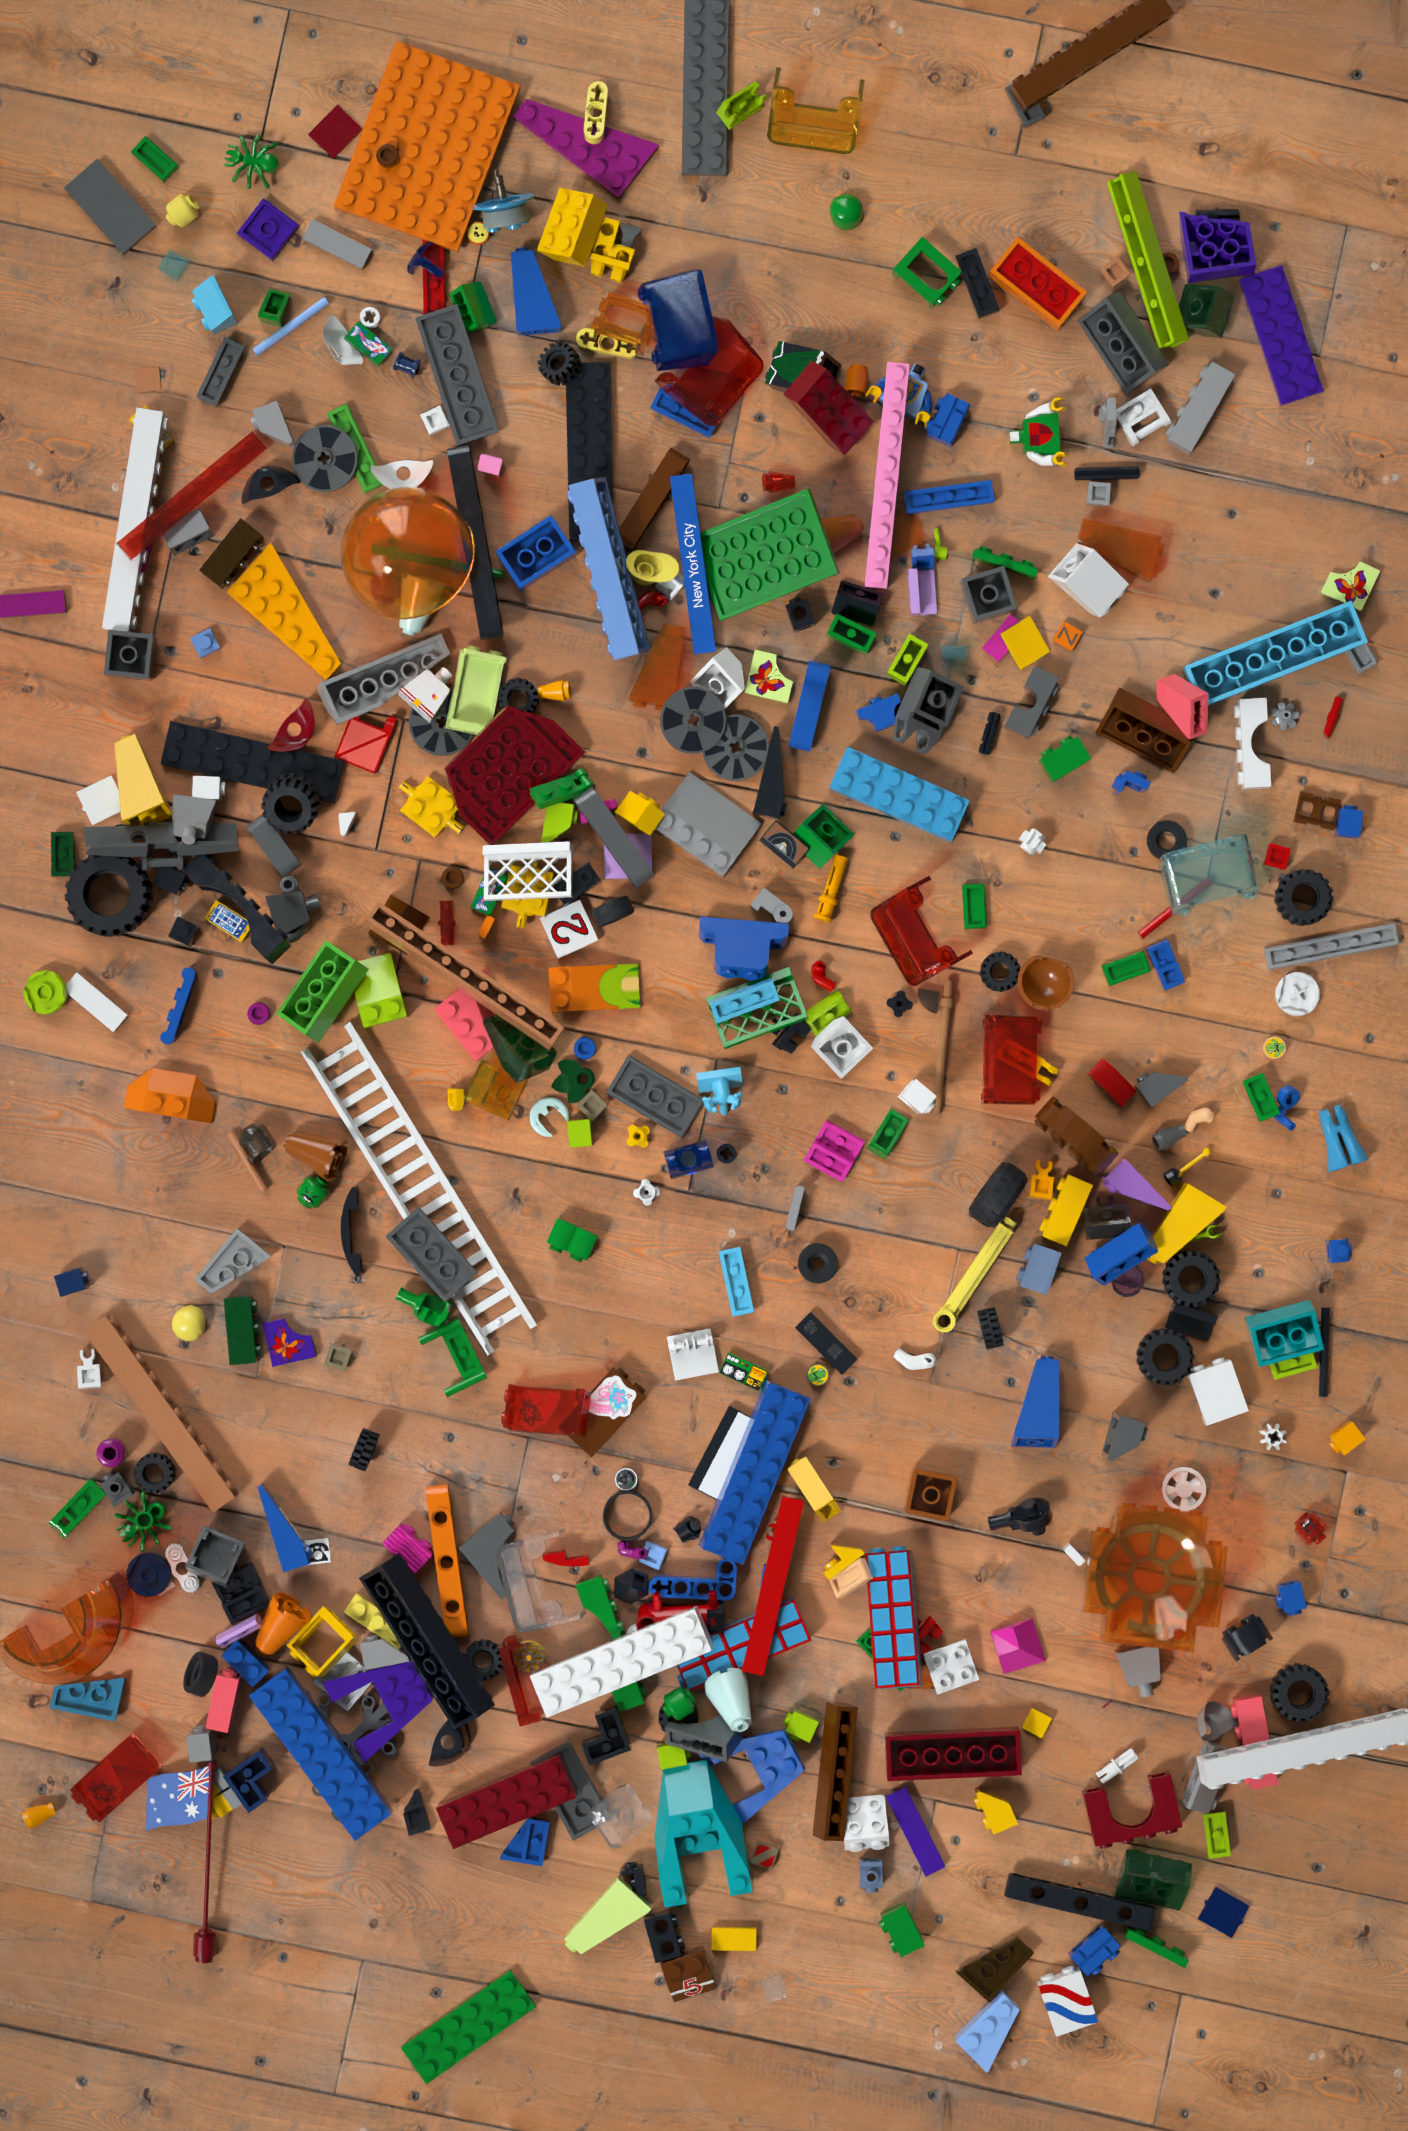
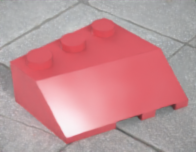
(465, 1020)

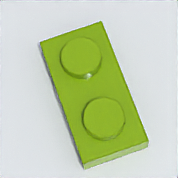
(1293, 1366)
(1216, 1834)

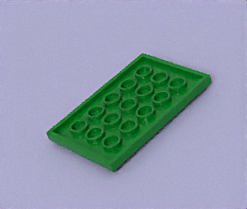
(767, 554)

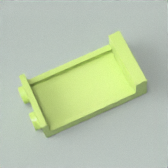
(475, 690)

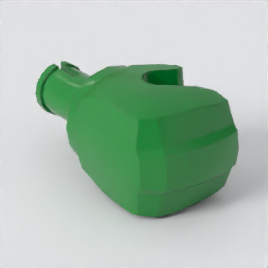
(426, 1307)

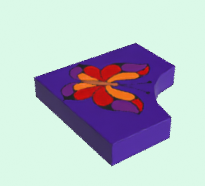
(285, 1344)

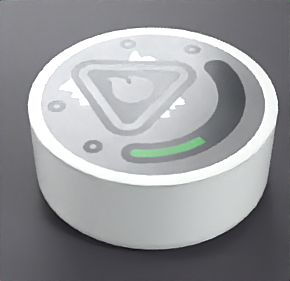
(626, 1479)

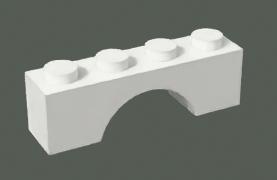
(1254, 772)
(918, 1097)

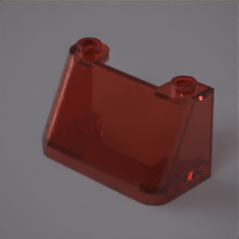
(1010, 1060)

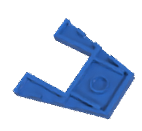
(775, 1764)

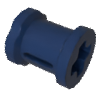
(407, 365)

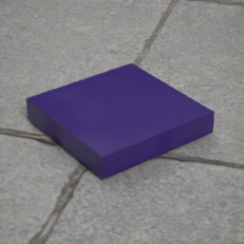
(267, 229)

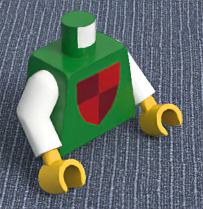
(1041, 435)

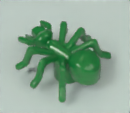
(257, 161)
(143, 1520)

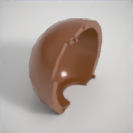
(1045, 982)

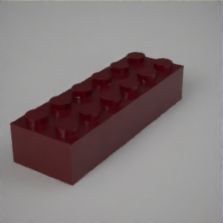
(953, 1753)
(507, 1800)

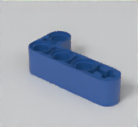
(809, 706)
(692, 1583)

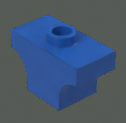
(880, 712)

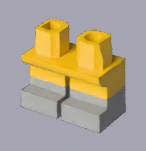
(226, 1800)

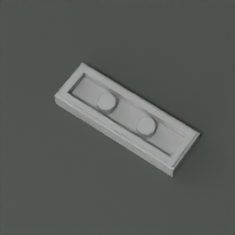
(337, 244)

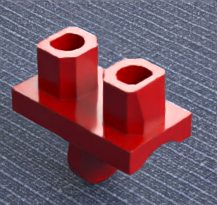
(932, 1629)

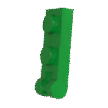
(561, 789)
(78, 1507)

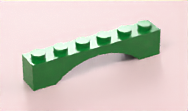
(595, 1598)

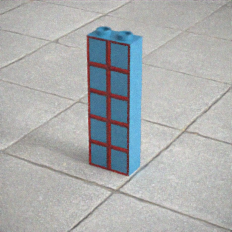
(893, 1619)
(733, 1641)

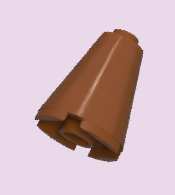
(842, 530)
(318, 1153)

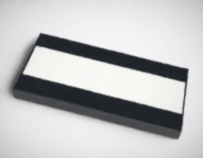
(720, 1453)

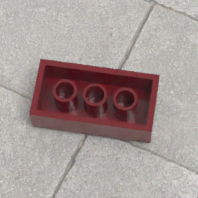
(828, 407)

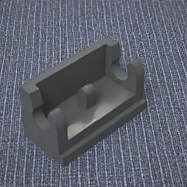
(188, 532)

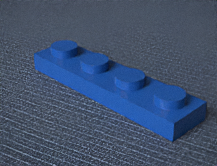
(948, 497)

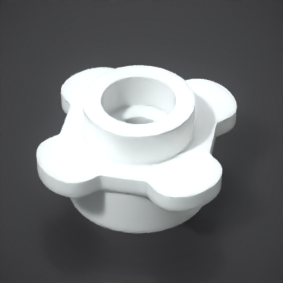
(645, 1185)

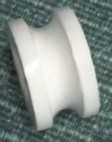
(376, 319)

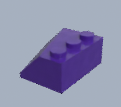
(1215, 248)

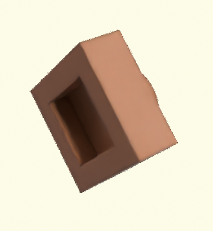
(1114, 272)

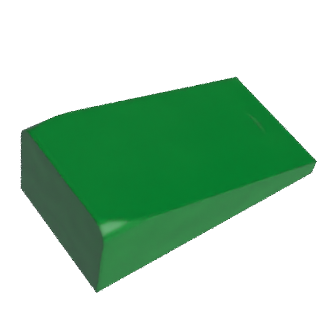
(887, 1134)

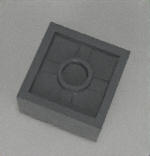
(215, 1556)

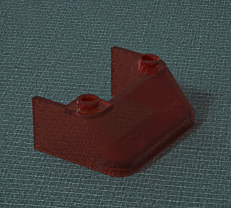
(909, 938)

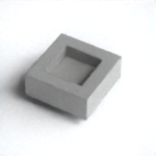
(1098, 494)

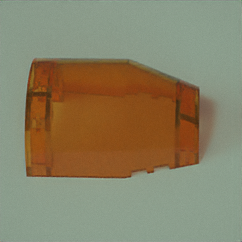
(98, 1628)

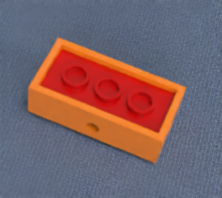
(1037, 284)

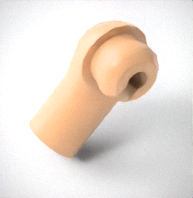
(1198, 1116)

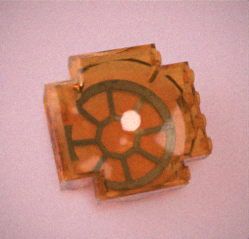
(1154, 1577)

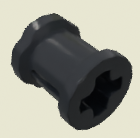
(731, 1149)

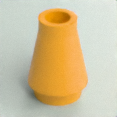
(556, 690)
(37, 1815)

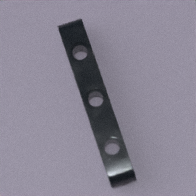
(1064, 1897)

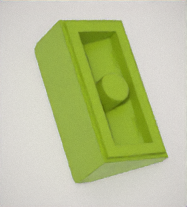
(826, 1011)

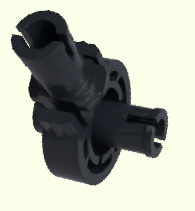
(1025, 1517)

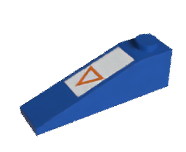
(288, 1542)

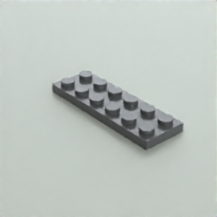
(457, 375)

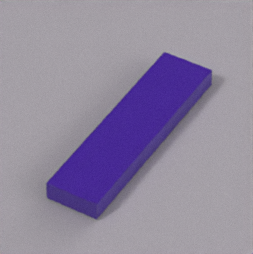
(915, 1831)

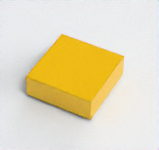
(1036, 1722)

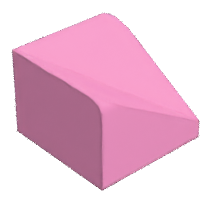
(490, 464)

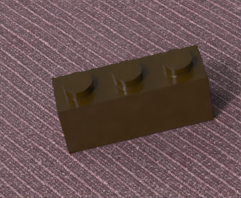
(232, 554)

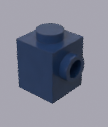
(72, 1281)

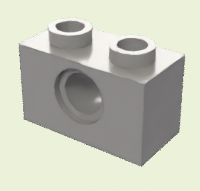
(201, 1744)

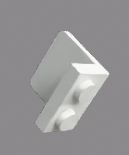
(866, 1823)

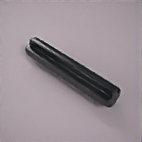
(1106, 473)

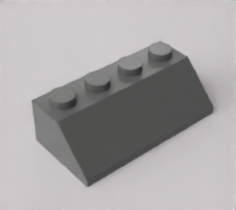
(1123, 342)

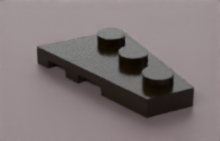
(994, 1969)

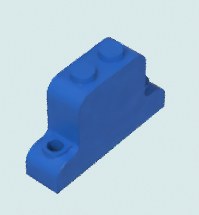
(742, 945)

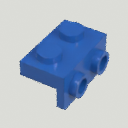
(1132, 780)

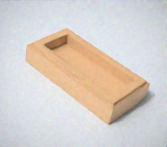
(851, 1578)

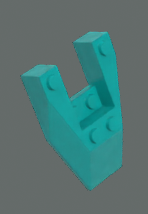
(694, 1819)

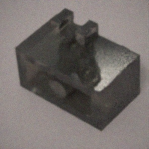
(1106, 1220)

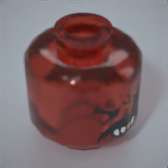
(1310, 1528)

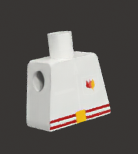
(427, 692)

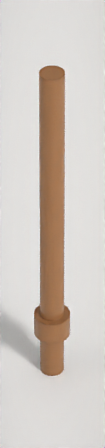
(946, 1004)

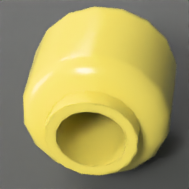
(182, 210)

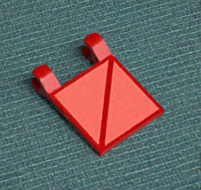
(364, 743)

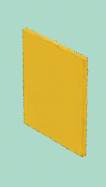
(1024, 642)

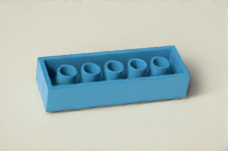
(899, 794)

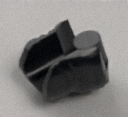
(688, 1529)

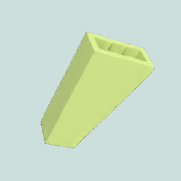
(608, 1914)

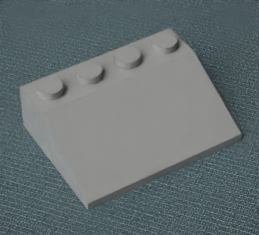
(706, 824)

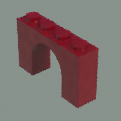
(1162, 1817)

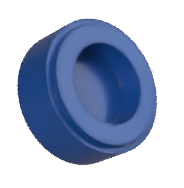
(584, 1048)

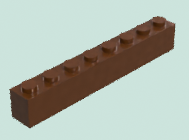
(1089, 52)

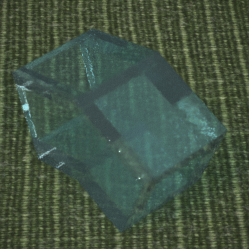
(954, 652)

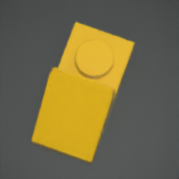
(847, 1556)

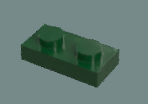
(62, 853)

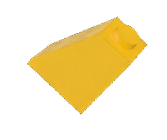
(814, 1489)

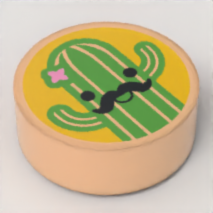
(1274, 1047)

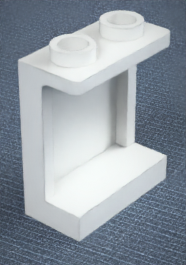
(1217, 1391)

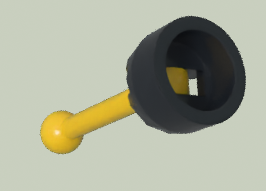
(1174, 1176)

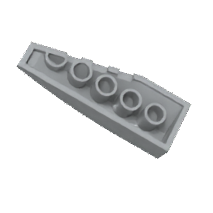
(379, 680)

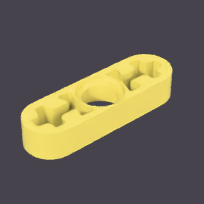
(593, 104)
(590, 345)

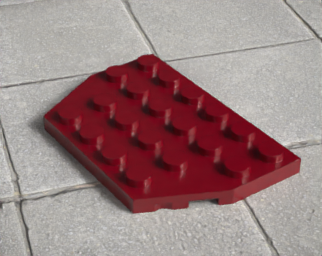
(501, 765)

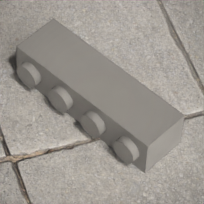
(1199, 408)

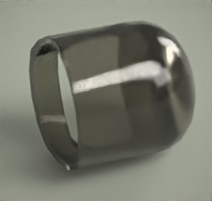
(257, 1141)

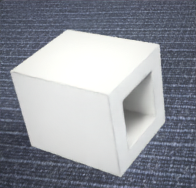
(208, 787)

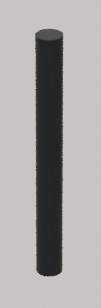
(1324, 1354)

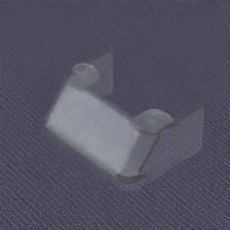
(522, 1586)

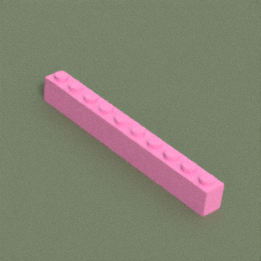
(887, 475)

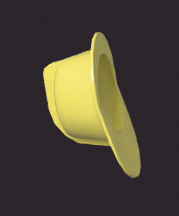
(651, 567)

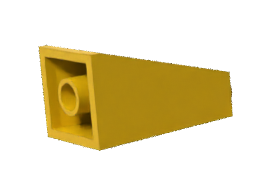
(138, 787)
(1187, 1217)

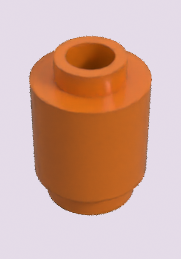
(856, 380)

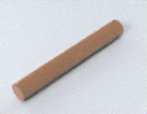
(244, 1156)

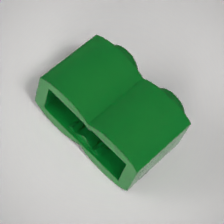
(571, 1239)

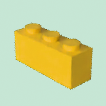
(1065, 1209)

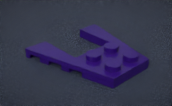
(400, 1691)

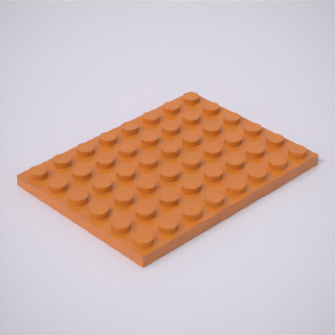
(446, 134)

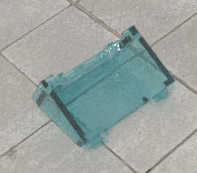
(1208, 873)

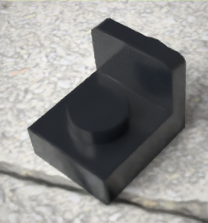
(638, 1880)

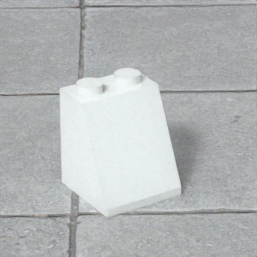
(1088, 580)

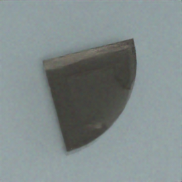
(929, 999)

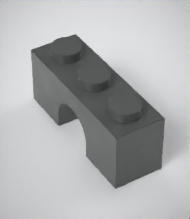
(1042, 685)

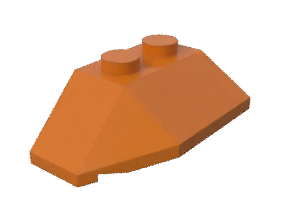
(171, 1095)

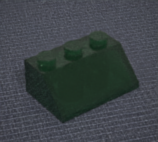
(1153, 1879)

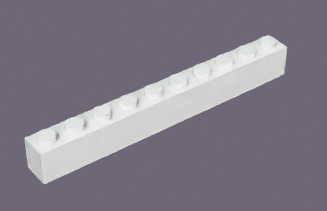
(135, 508)
(1303, 1749)

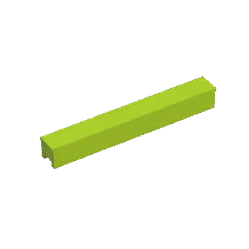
(1147, 260)

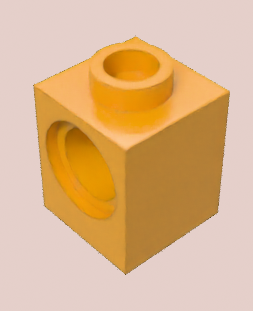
(1345, 1438)

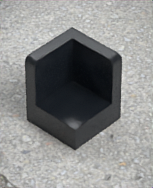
(631, 1586)

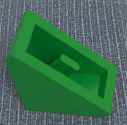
(274, 308)

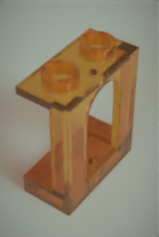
(603, 326)

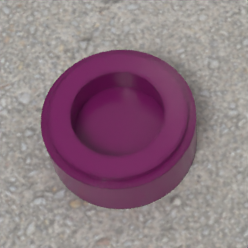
(258, 1013)

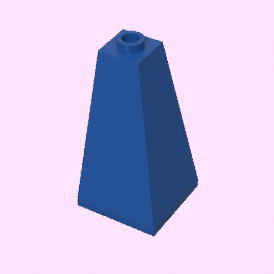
(1040, 1410)

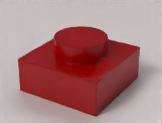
(1276, 856)

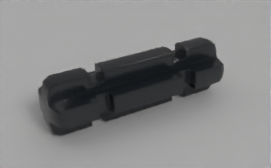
(989, 733)

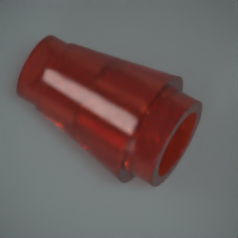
(777, 481)

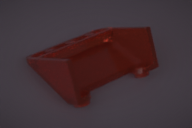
(715, 388)

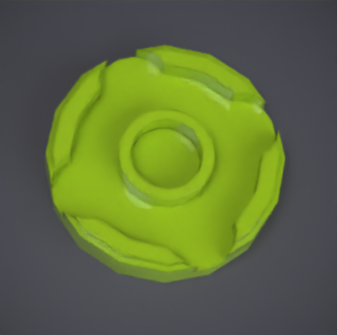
(45, 992)

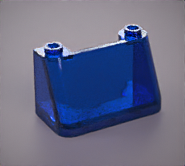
(680, 320)

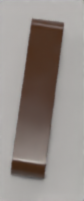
(652, 498)

